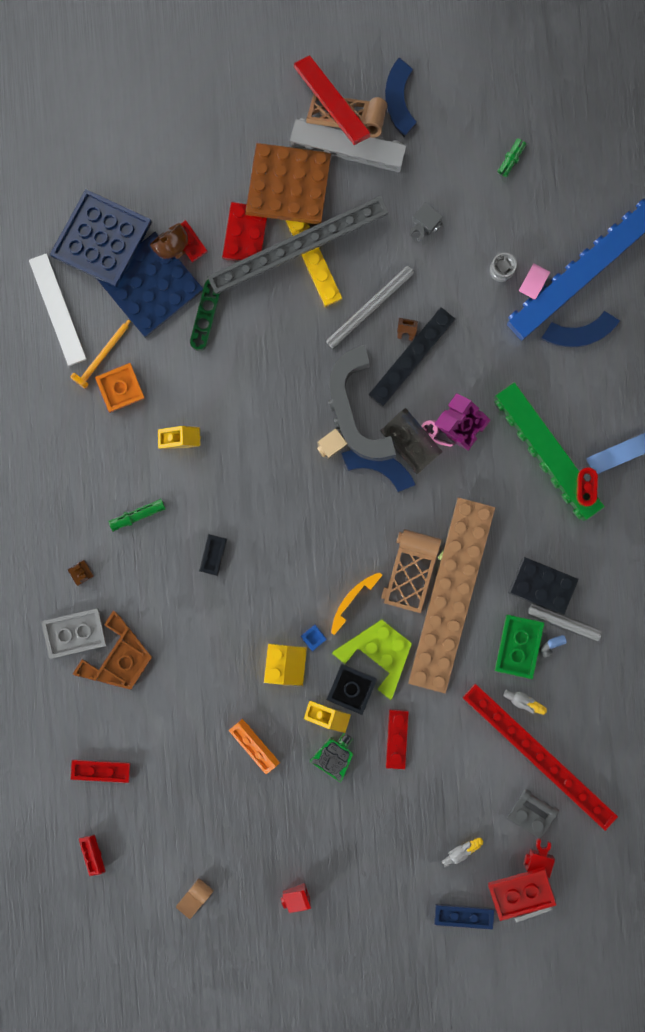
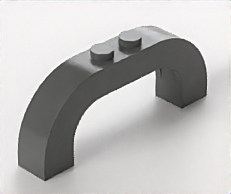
(346, 365)

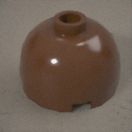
(171, 242)

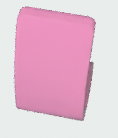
(534, 281)
(436, 431)

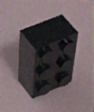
(543, 586)

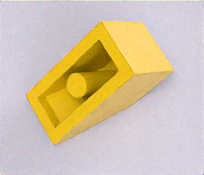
(179, 437)
(327, 717)

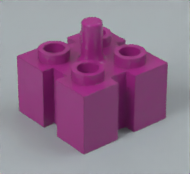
(462, 421)

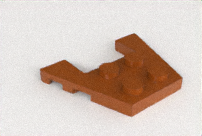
(123, 663)

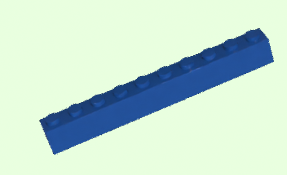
(579, 273)

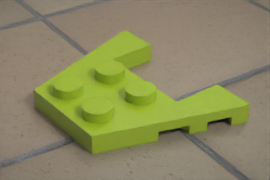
(384, 647)

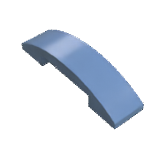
(617, 454)

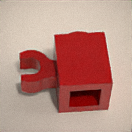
(540, 858)

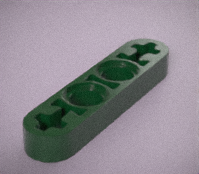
(203, 314)

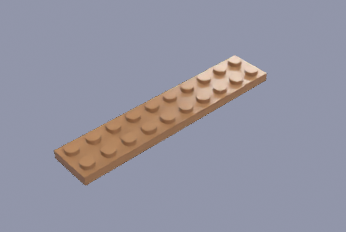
(451, 595)

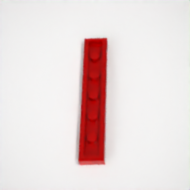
(332, 100)

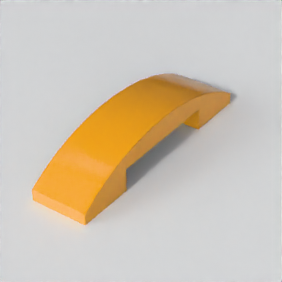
(338, 620)

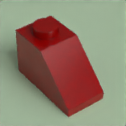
(296, 899)

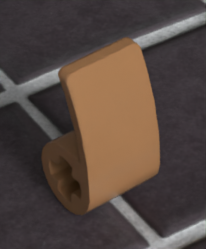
(194, 898)

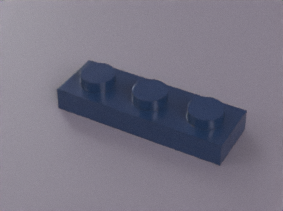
(464, 916)

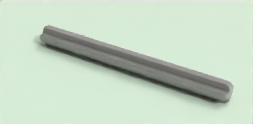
(369, 307)

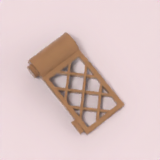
(371, 116)
(414, 545)

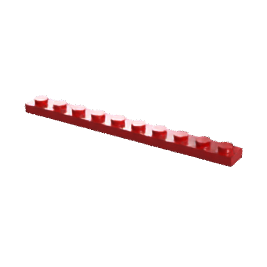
(540, 757)

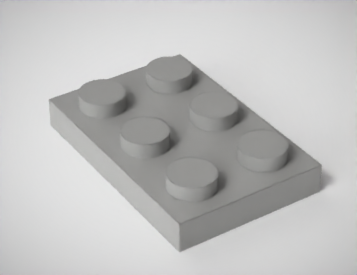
(74, 633)

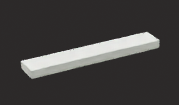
(57, 309)

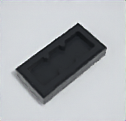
(213, 555)

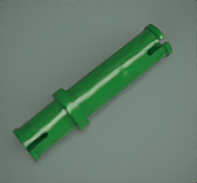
(131, 517)

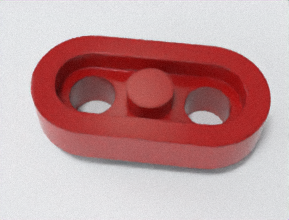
(588, 487)

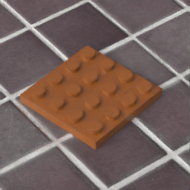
(288, 183)

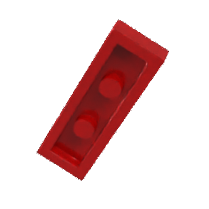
(397, 739)
(100, 771)

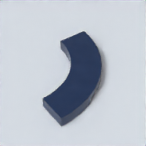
(395, 98)
(583, 335)
(390, 468)

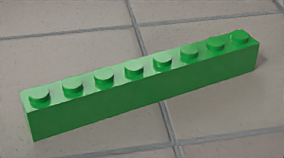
(544, 447)

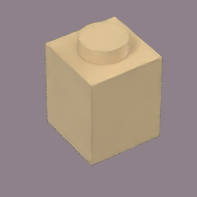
(331, 444)

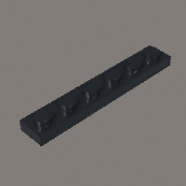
(412, 356)

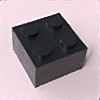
(351, 689)

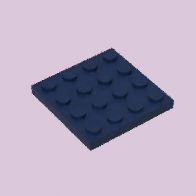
(101, 238)
(153, 288)

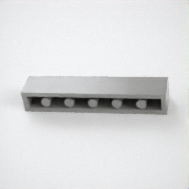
(372, 151)

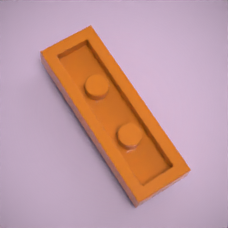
(254, 746)

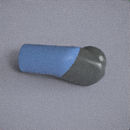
(552, 643)

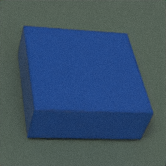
(313, 637)

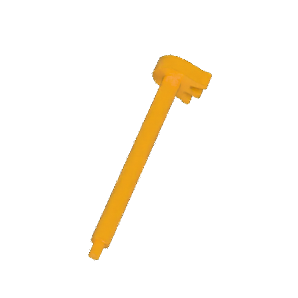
(82, 380)

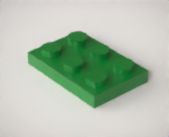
(519, 646)

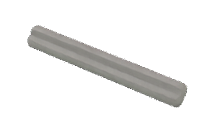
(565, 622)

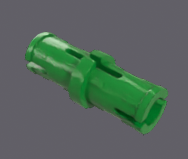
(512, 157)

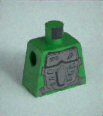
(334, 757)

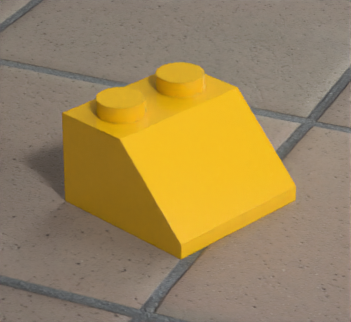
(285, 664)

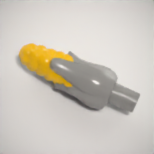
(525, 702)
(462, 852)

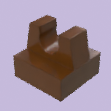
(407, 326)
(80, 573)

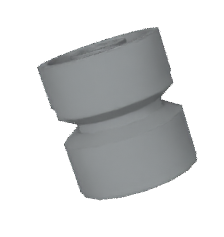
(503, 267)

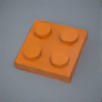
(119, 387)

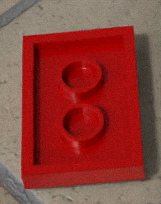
(243, 233)
(522, 893)

